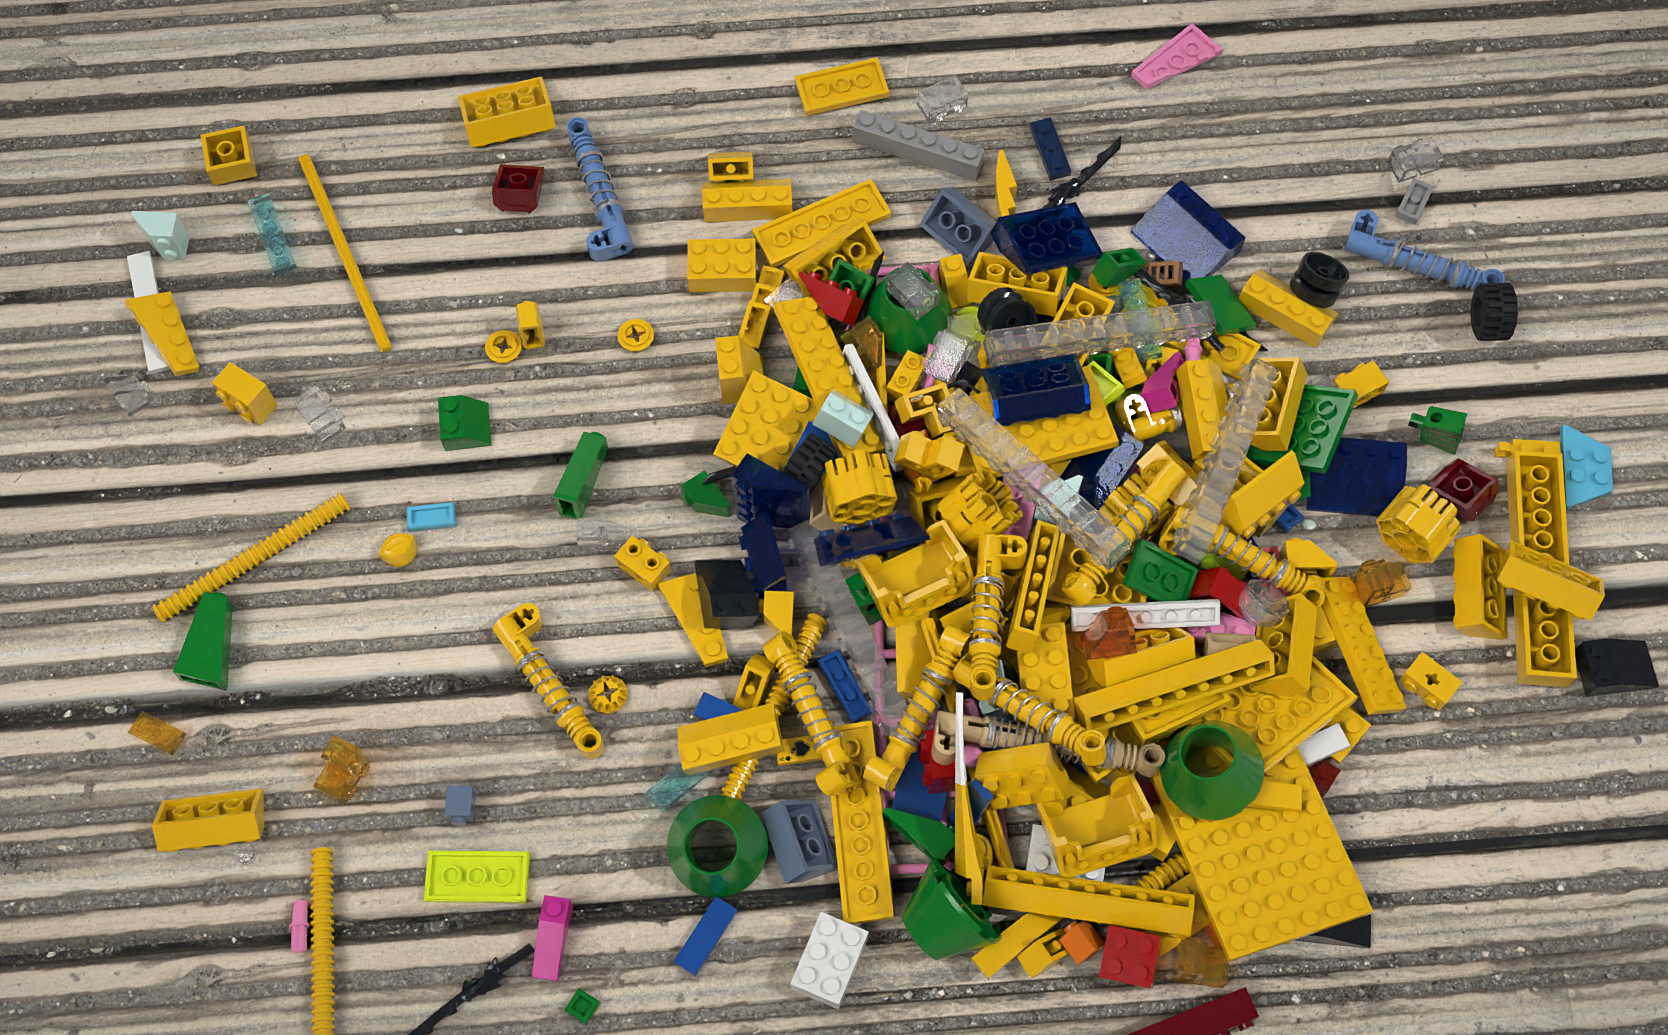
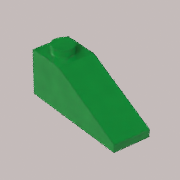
(926, 834)

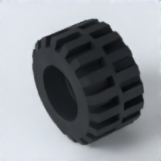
(1494, 311)
(809, 460)

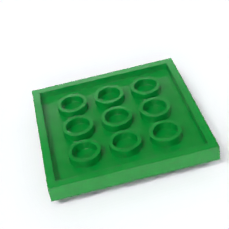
(1316, 430)

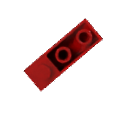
(835, 302)

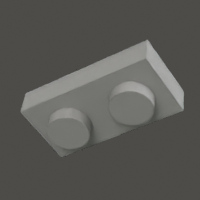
(1414, 201)

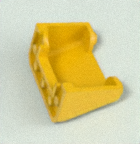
(918, 578)
(1100, 830)

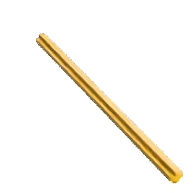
(345, 253)
(990, 815)

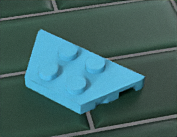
(1585, 467)

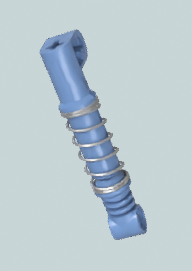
(608, 208)
(1417, 261)

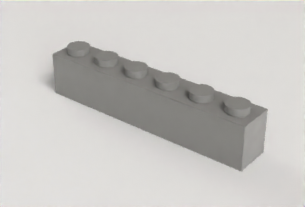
(918, 145)

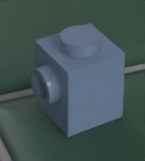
(460, 804)

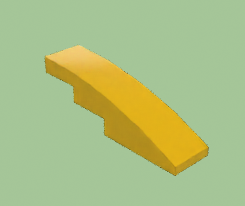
(1004, 187)
(758, 311)
(1013, 942)

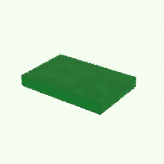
(1226, 306)
(1159, 574)

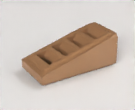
(1177, 272)

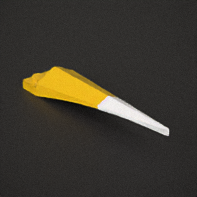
(967, 851)

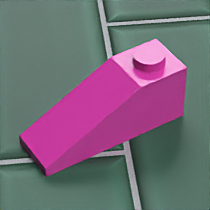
(1162, 388)
(551, 937)

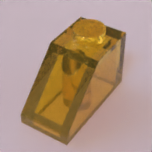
(867, 342)

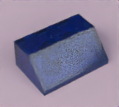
(762, 555)

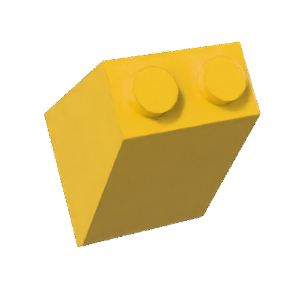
(735, 366)

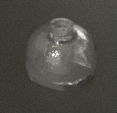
(1262, 605)

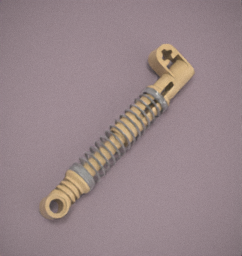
(994, 733)

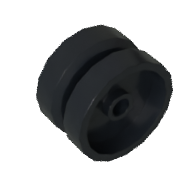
(1319, 279)
(1005, 309)

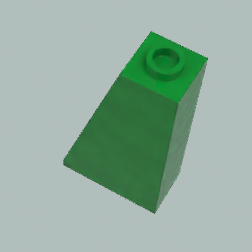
(580, 475)
(207, 644)

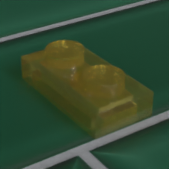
(157, 733)

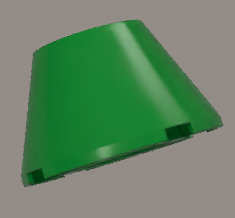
(899, 326)
(1215, 796)
(750, 853)
(943, 916)

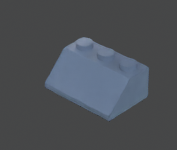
(959, 224)
(799, 840)

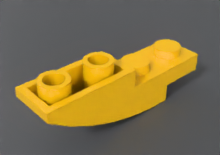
(1128, 367)

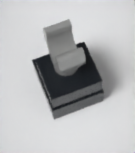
(968, 374)

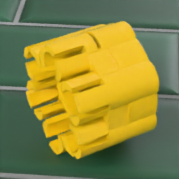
(862, 491)
(1117, 505)
(975, 509)
(1415, 528)

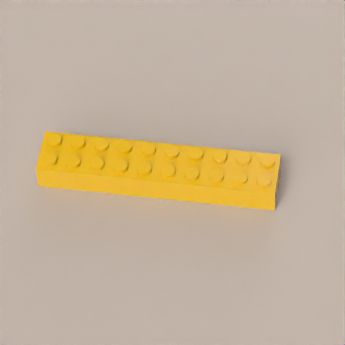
(1539, 522)

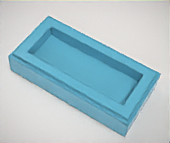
(431, 517)

